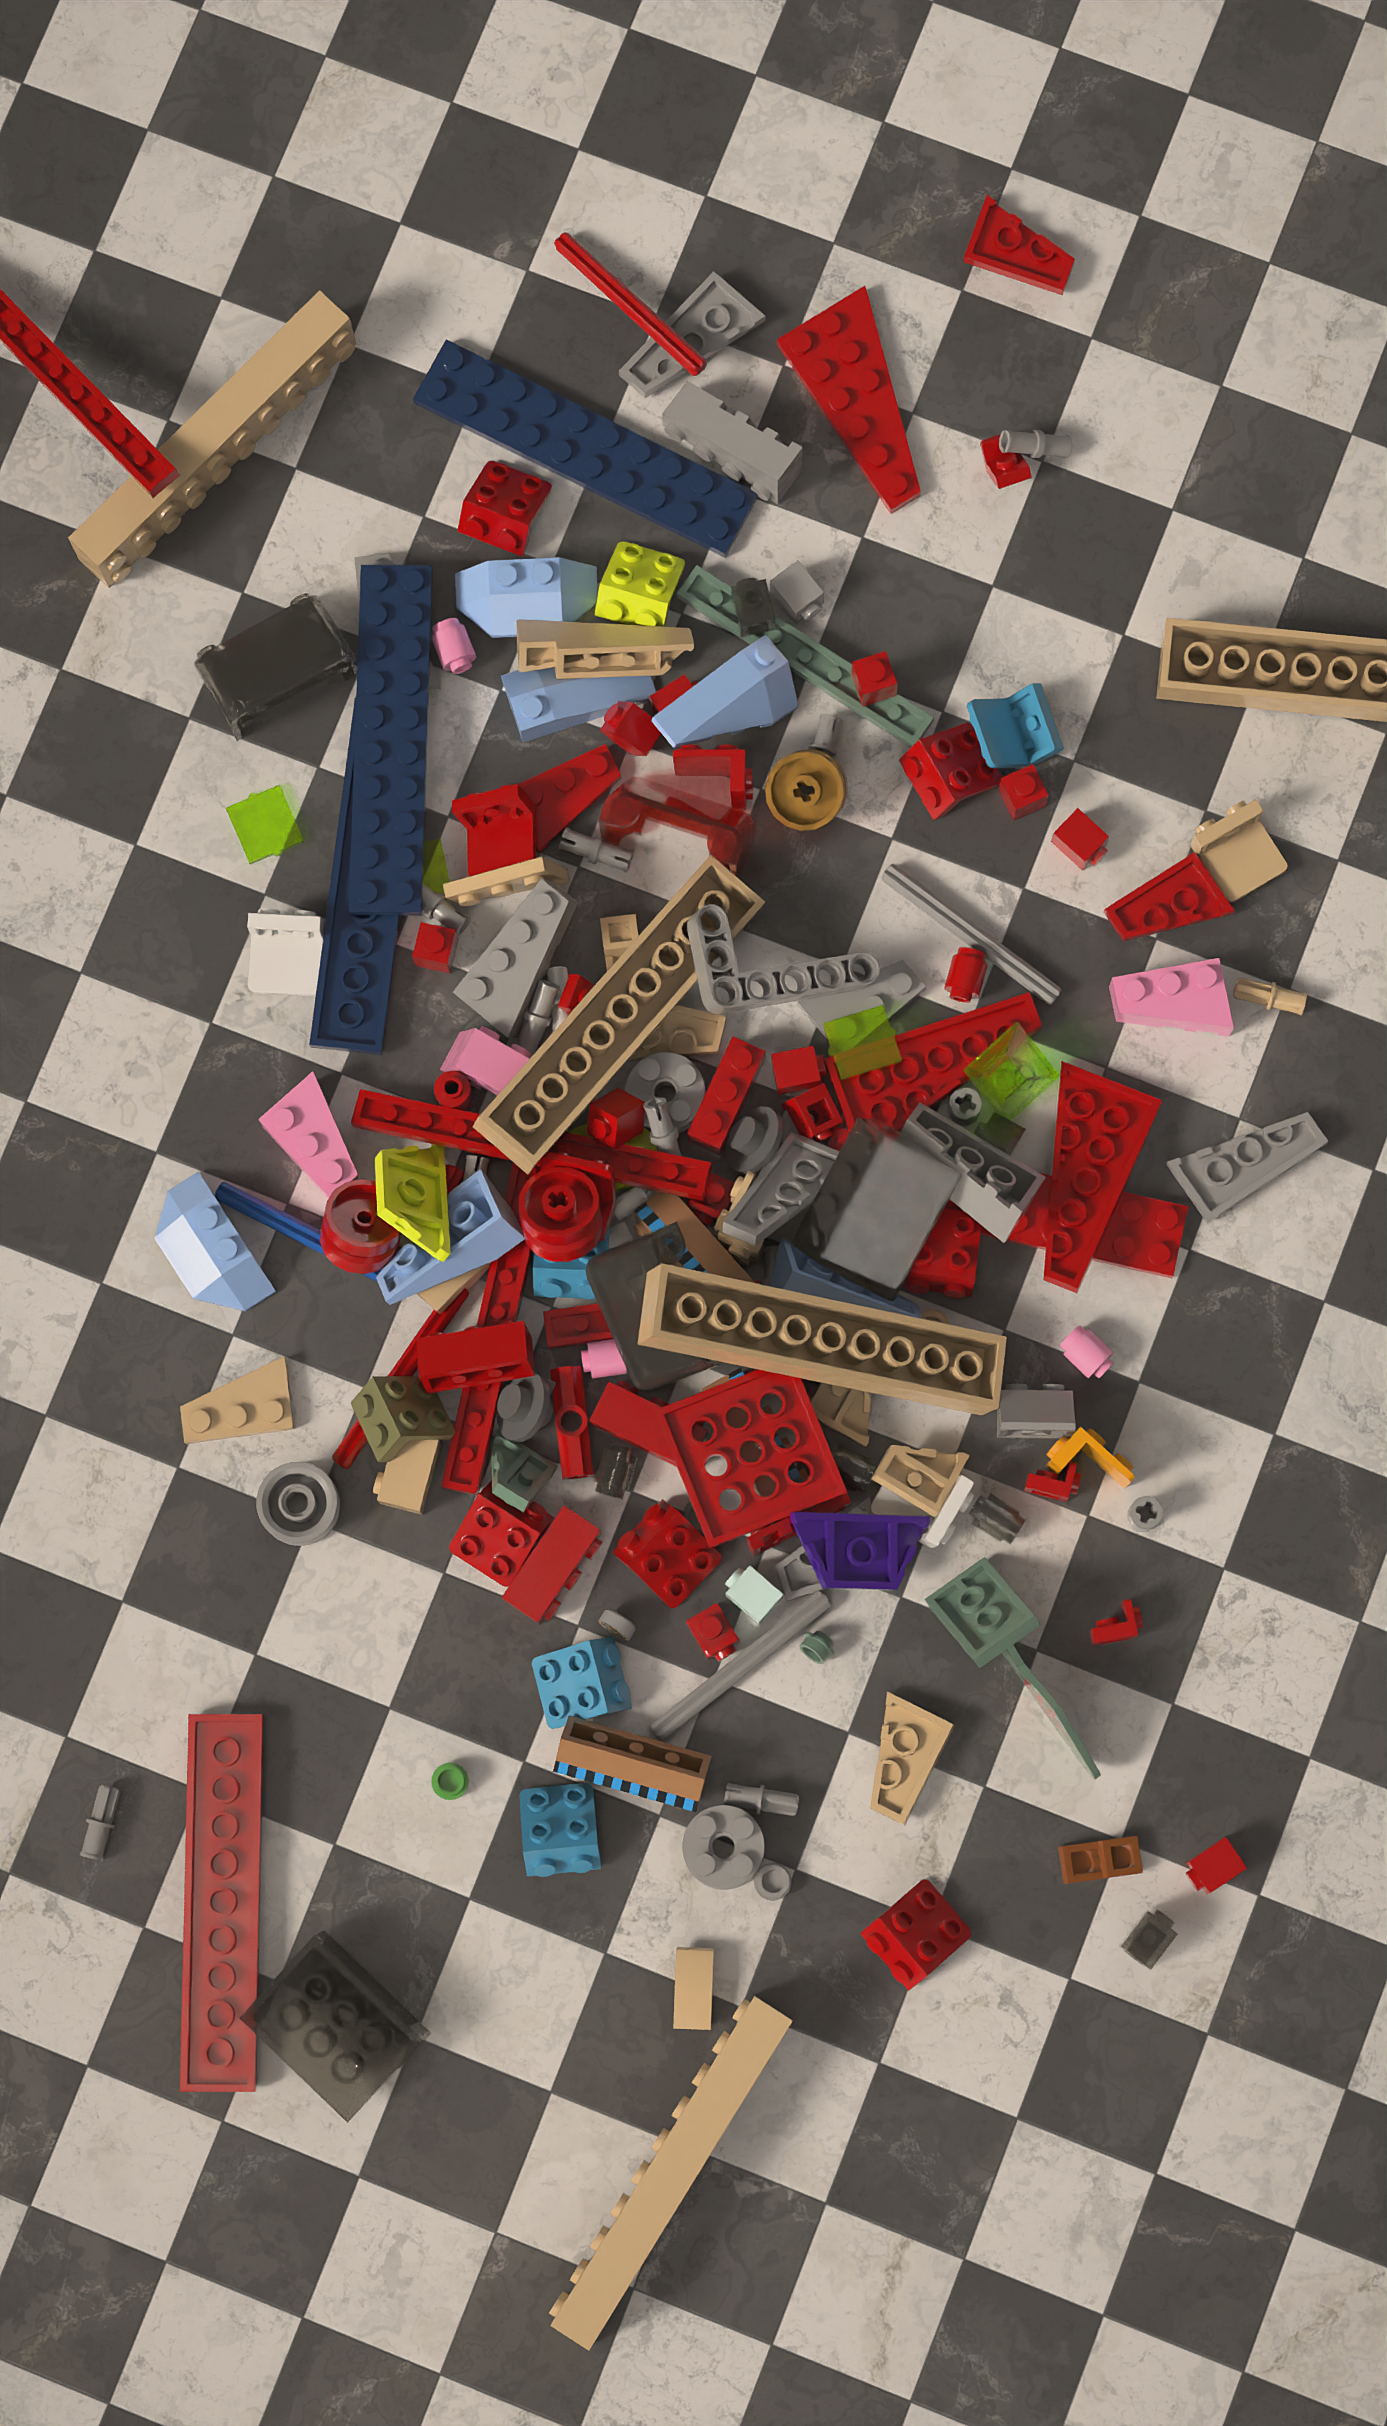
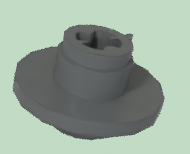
(754, 1140)
(524, 1407)

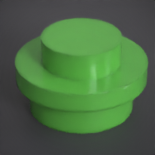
(450, 1781)

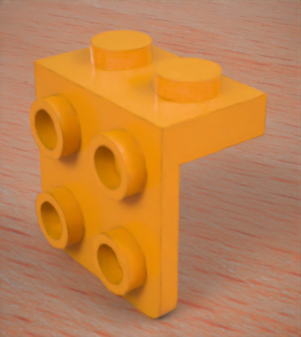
(1092, 1445)

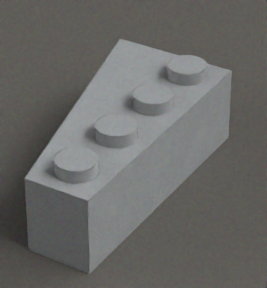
(733, 442)
(508, 971)
(992, 1184)

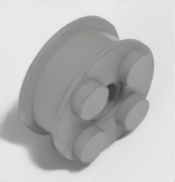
(673, 1071)
(315, 1520)
(728, 1823)

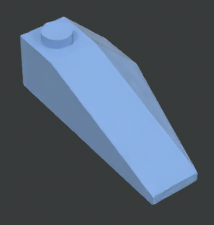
(740, 694)
(551, 704)
(479, 1230)

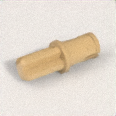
(1269, 995)

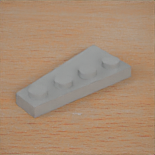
(706, 320)
(1235, 1169)
(781, 1189)

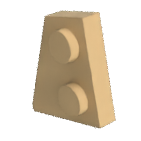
(843, 1411)
(920, 1475)

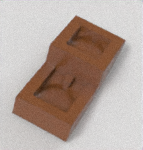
(1100, 1859)

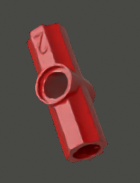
(573, 1446)

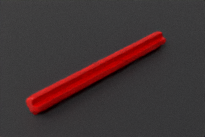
(630, 304)
(405, 1366)

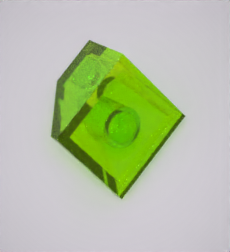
(1011, 1072)

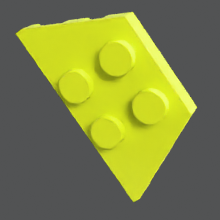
(414, 1196)

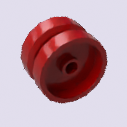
(560, 1214)
(354, 1233)

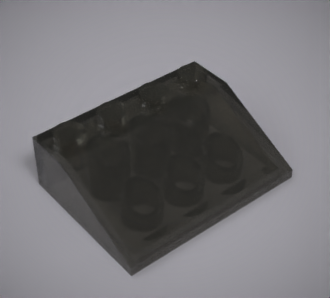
(876, 1208)
(335, 2025)

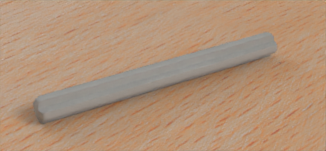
(971, 934)
(740, 1665)

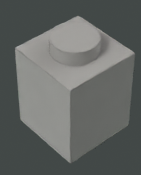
(797, 592)

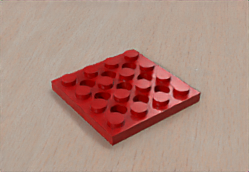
(755, 1510)

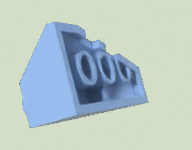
(802, 1274)

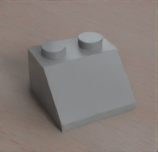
(1035, 1413)

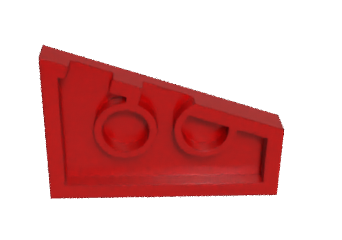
(1015, 251)
(568, 791)
(1169, 901)
(772, 1535)

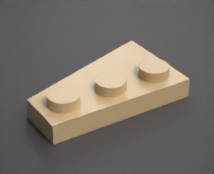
(242, 1408)

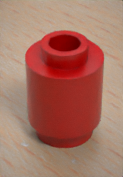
(966, 974)
(461, 1098)

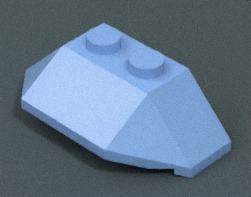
(525, 589)
(209, 1249)

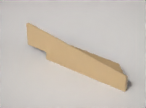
(599, 648)

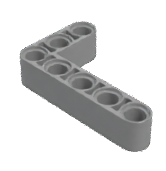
(771, 979)

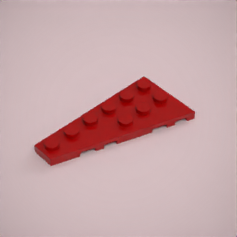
(849, 380)
(930, 1063)
(1095, 1151)

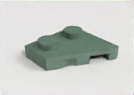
(518, 1472)

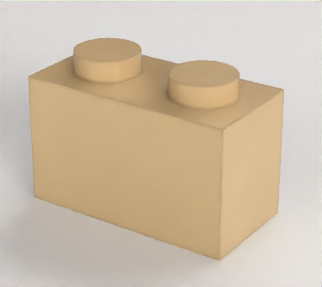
(408, 1476)

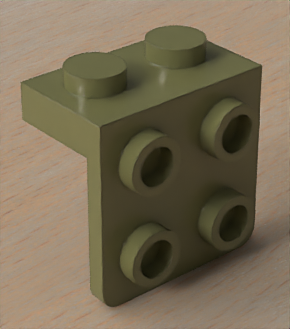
(399, 1411)

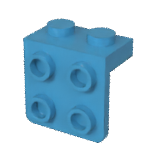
(1015, 728)
(565, 1278)
(581, 1682)
(559, 1829)

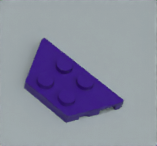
(859, 1548)

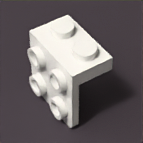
(284, 952)
(941, 1525)

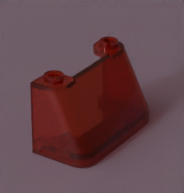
(637, 800)

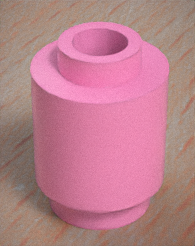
(453, 646)
(1087, 1352)
(602, 1359)

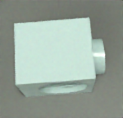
(752, 1593)

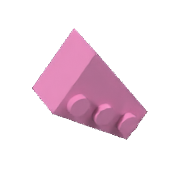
(1175, 997)
(485, 1059)
(311, 1136)

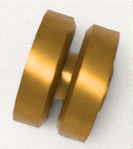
(785, 793)

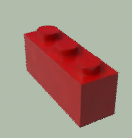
(726, 1095)
(475, 1356)
(634, 1420)
(553, 1566)

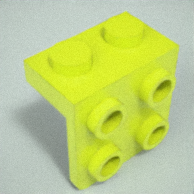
(638, 586)

